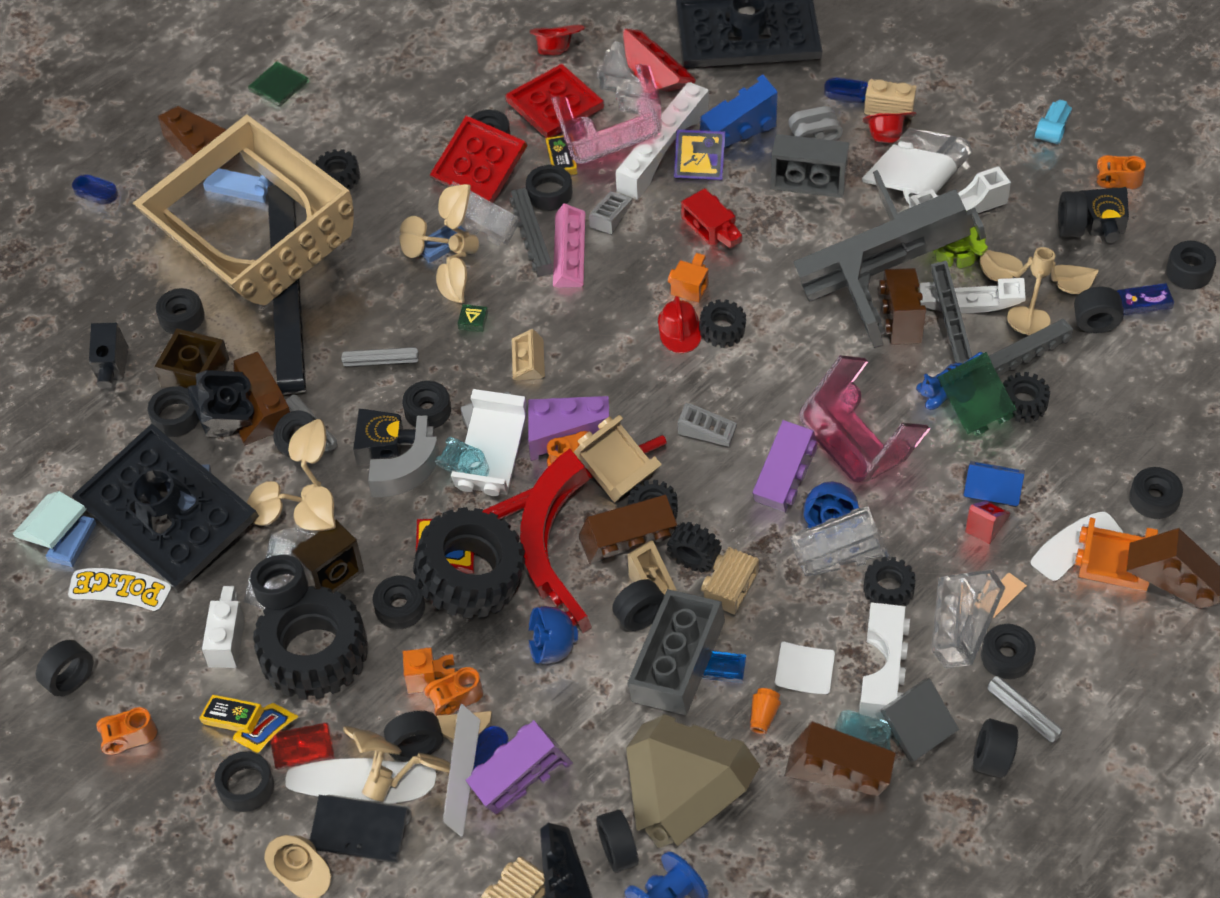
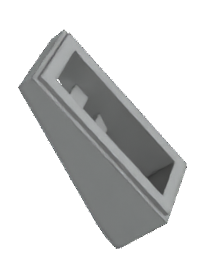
(608, 224)
(700, 415)

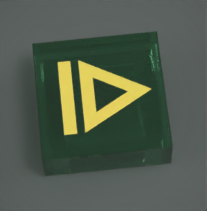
(472, 318)

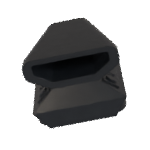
(222, 401)

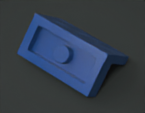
(994, 483)

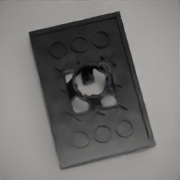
(706, 32)
(194, 534)

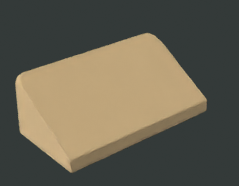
(528, 356)

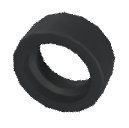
(546, 174)
(165, 398)
(285, 595)
(54, 661)
(419, 723)
(235, 763)
(617, 840)

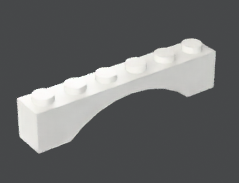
(639, 167)

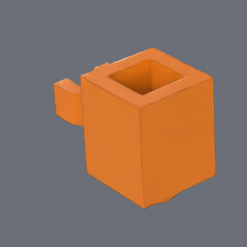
(689, 279)
(422, 668)

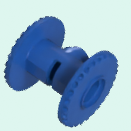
(677, 883)

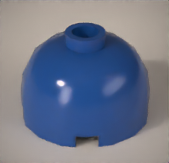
(828, 502)
(552, 634)

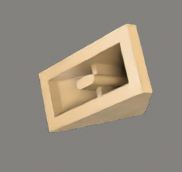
(647, 564)

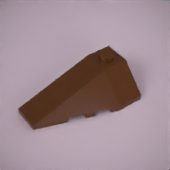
(264, 395)

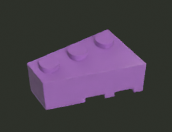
(785, 466)

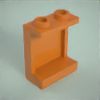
(1106, 556)

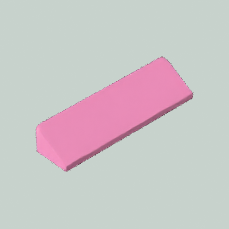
(569, 247)

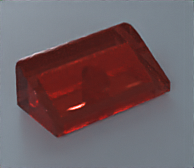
(302, 746)

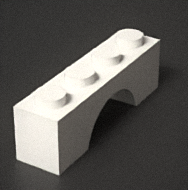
(984, 193)
(886, 632)

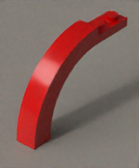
(544, 502)

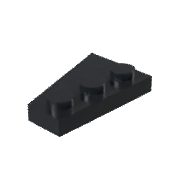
(561, 864)

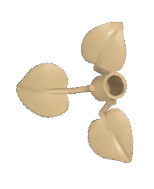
(452, 207)
(1068, 278)
(316, 502)
(380, 777)

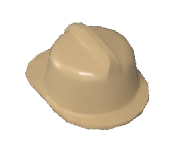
(298, 866)

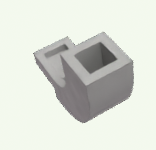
(409, 470)

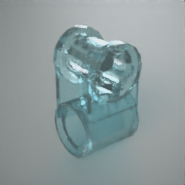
(460, 456)
(864, 728)

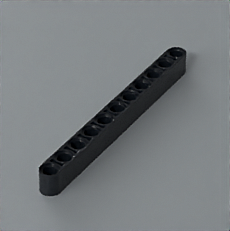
(287, 305)

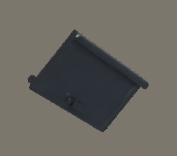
(369, 827)

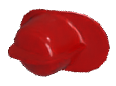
(555, 40)
(887, 126)
(679, 326)

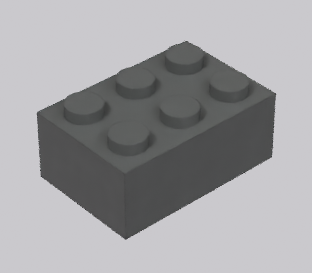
(809, 165)

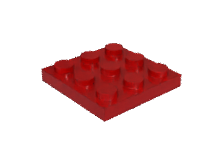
(535, 103)
(479, 158)

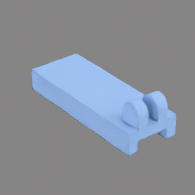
(238, 185)

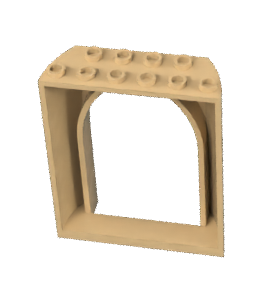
(325, 200)

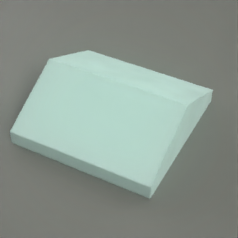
(50, 520)

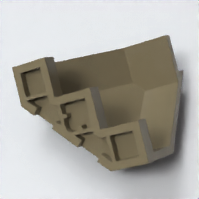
(684, 777)

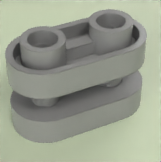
(816, 123)

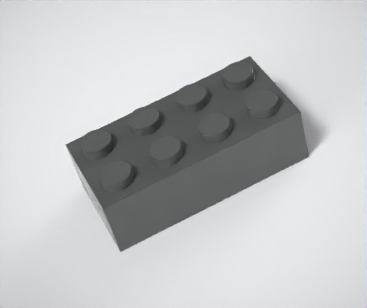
(676, 652)

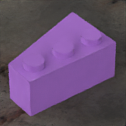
(561, 418)
(516, 767)

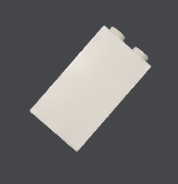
(497, 432)

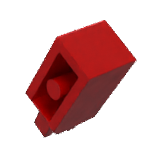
(710, 219)

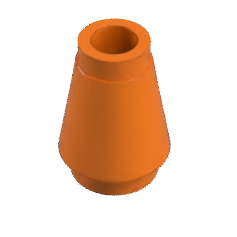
(764, 708)

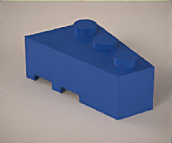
(744, 115)

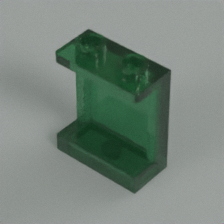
(977, 395)

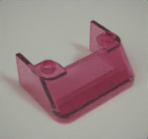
(589, 145)
(844, 435)

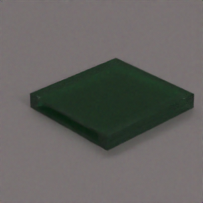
(278, 83)

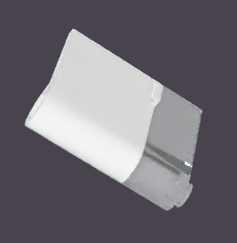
(920, 162)

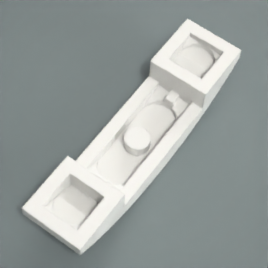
(979, 299)

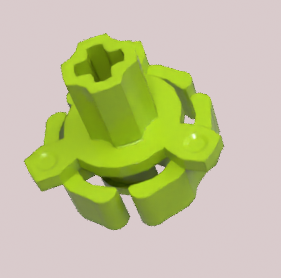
(956, 250)

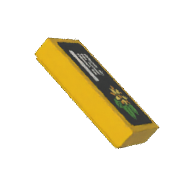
(560, 155)
(231, 714)

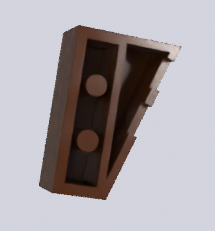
(188, 131)
(902, 306)
(627, 528)
(1176, 566)
(839, 760)

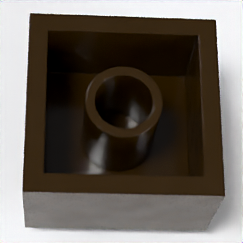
(189, 355)
(330, 558)

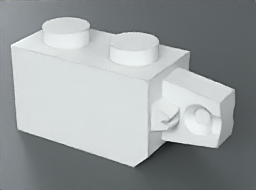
(223, 630)

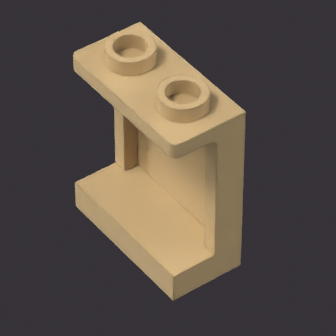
(615, 458)

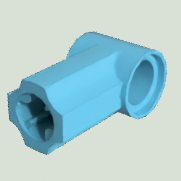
(1053, 125)

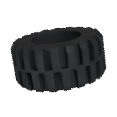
(461, 591)
(320, 671)

